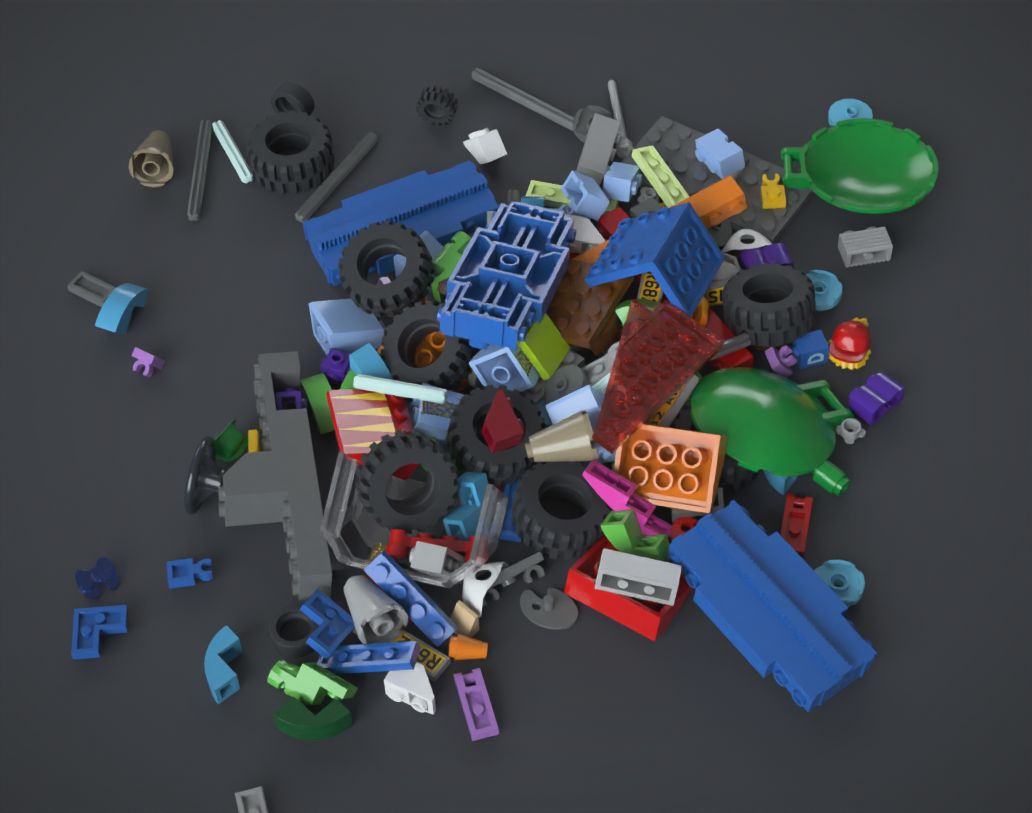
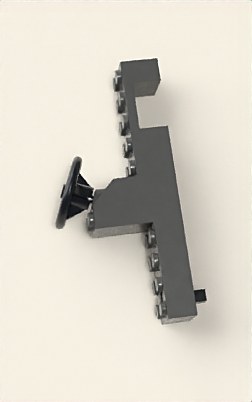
(272, 483)

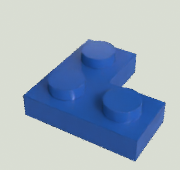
(333, 623)
(91, 624)

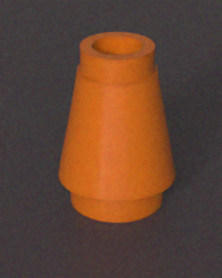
(466, 648)

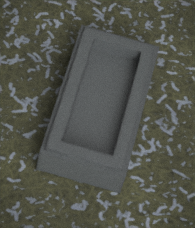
(90, 288)

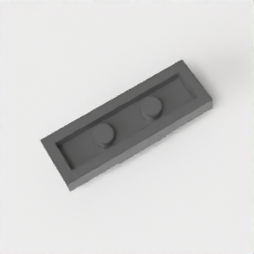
(508, 575)

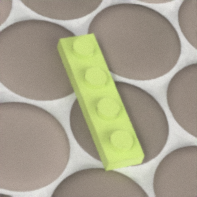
(659, 175)
(554, 196)

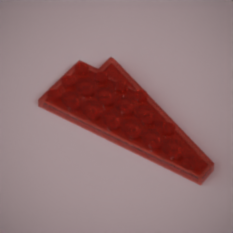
(651, 363)

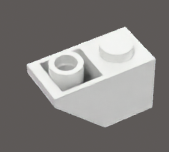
(485, 145)
(586, 235)
(411, 688)

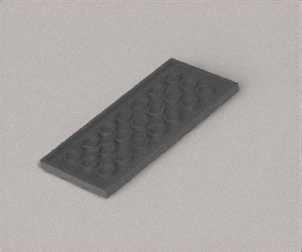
(677, 148)

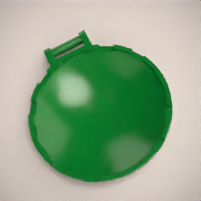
(864, 166)
(768, 419)

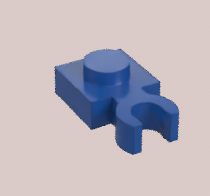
(184, 572)

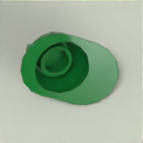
(230, 443)

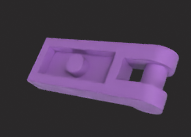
(476, 705)

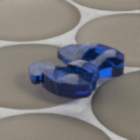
(88, 580)

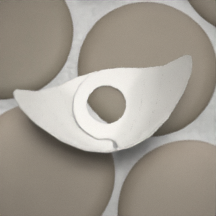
(735, 243)
(475, 590)

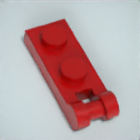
(796, 522)

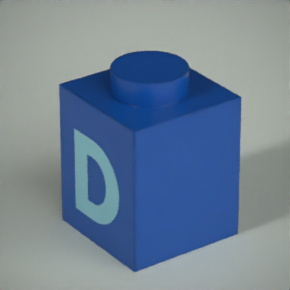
(810, 349)

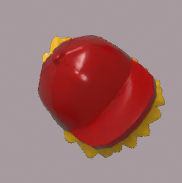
(851, 344)

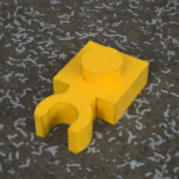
(772, 193)

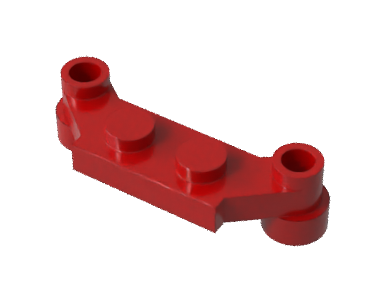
(401, 543)

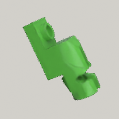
(447, 260)
(309, 682)

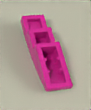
(620, 496)

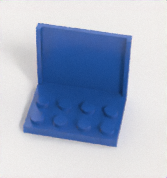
(670, 246)

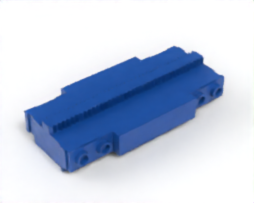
(434, 203)
(507, 275)
(771, 605)

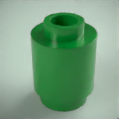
(831, 478)

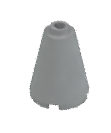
(373, 611)

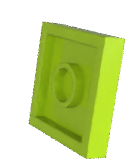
(544, 347)

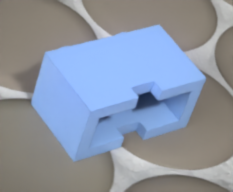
(718, 154)
(622, 181)
(585, 195)

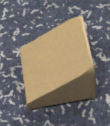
(465, 619)

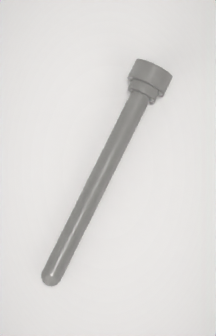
(624, 145)

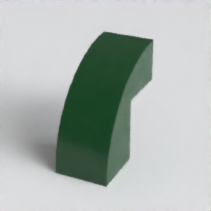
(302, 724)

